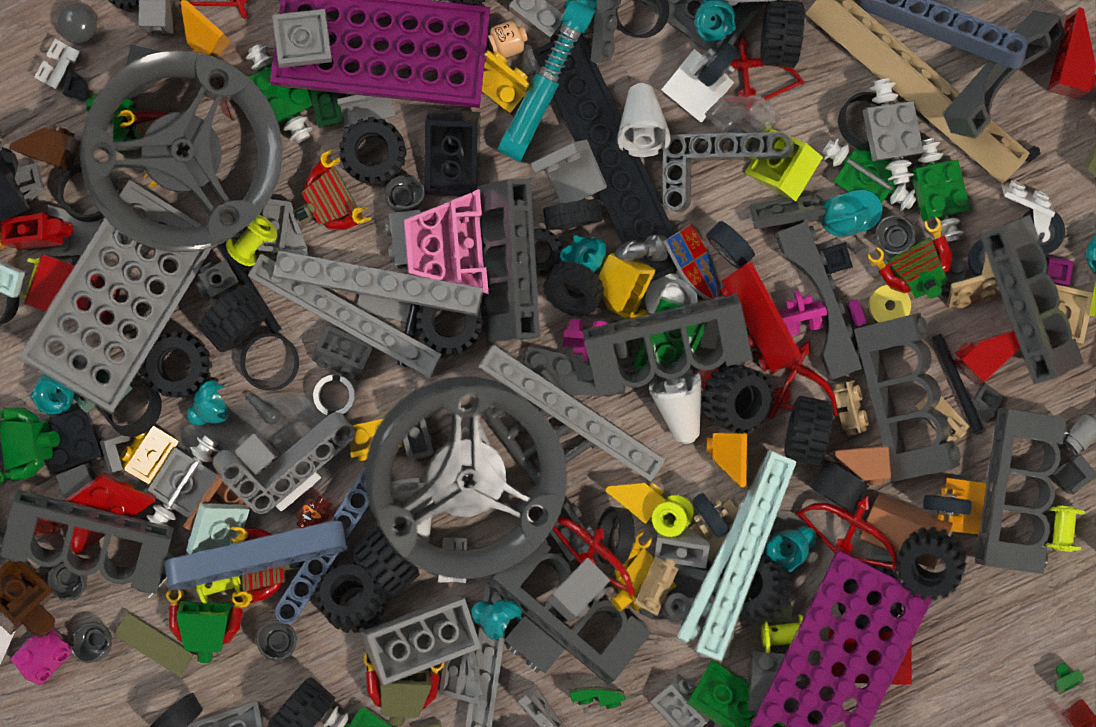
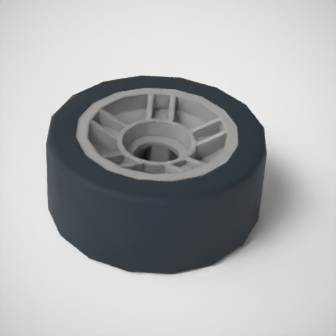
(730, 244)

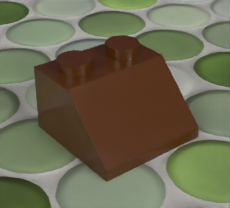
(49, 146)

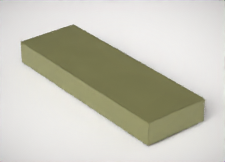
(153, 644)

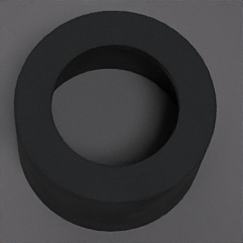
(839, 486)

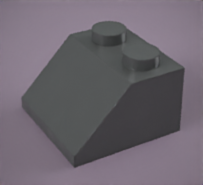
(761, 673)

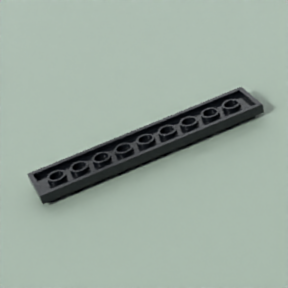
(594, 117)

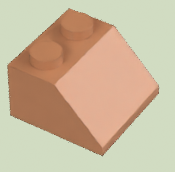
(865, 463)

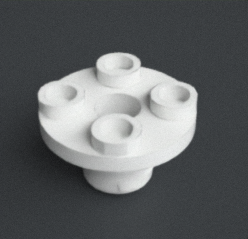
(671, 288)

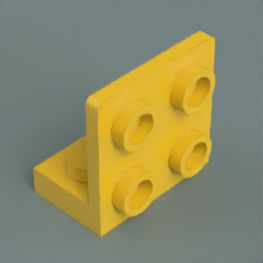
(502, 83)

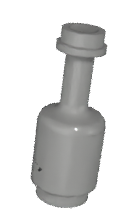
(1081, 434)

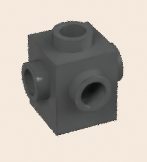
(222, 273)

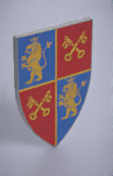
(693, 261)

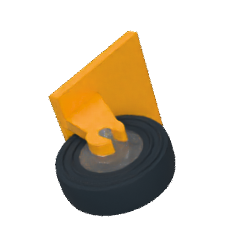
(959, 503)

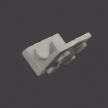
(572, 171)

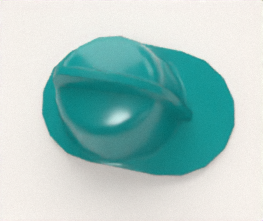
(851, 213)

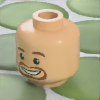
(507, 39)

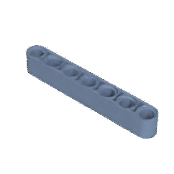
(950, 31)
(255, 555)
(305, 574)

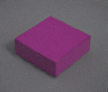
(1059, 270)
(856, 313)

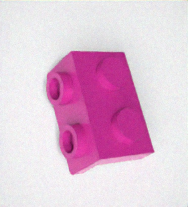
(41, 656)

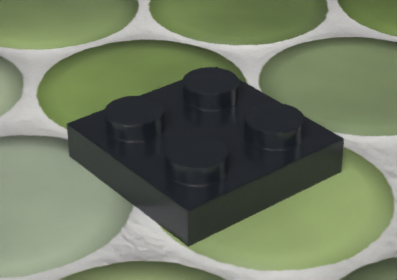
(77, 441)

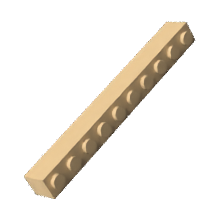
(914, 81)

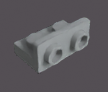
(672, 704)

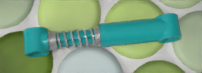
(544, 83)

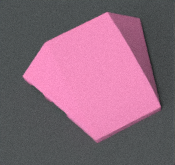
(448, 243)

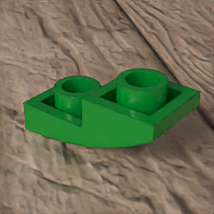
(123, 134)
(606, 696)

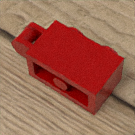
(34, 231)

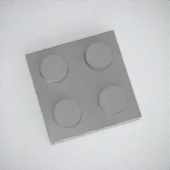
(301, 38)

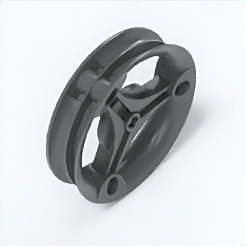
(186, 132)
(469, 496)

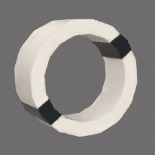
(316, 394)

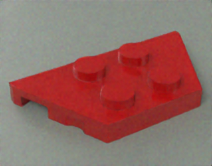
(110, 496)

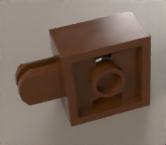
(26, 599)

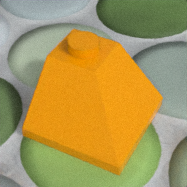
(201, 33)
(729, 454)

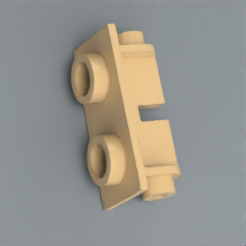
(855, 416)
(957, 424)
(656, 585)

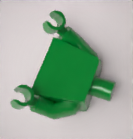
(24, 443)

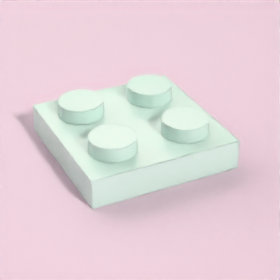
(213, 526)

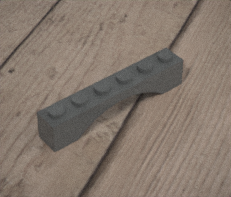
(972, 107)
(838, 350)

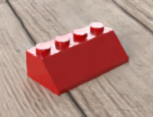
(762, 320)

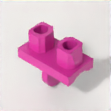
(803, 309)
(574, 337)

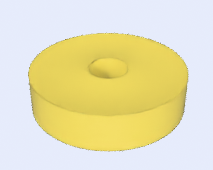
(877, 303)

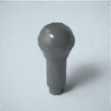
(270, 414)

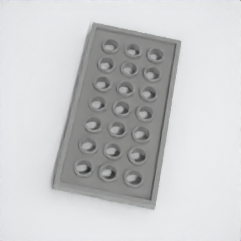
(147, 328)

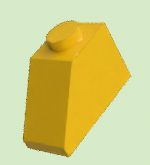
(637, 498)

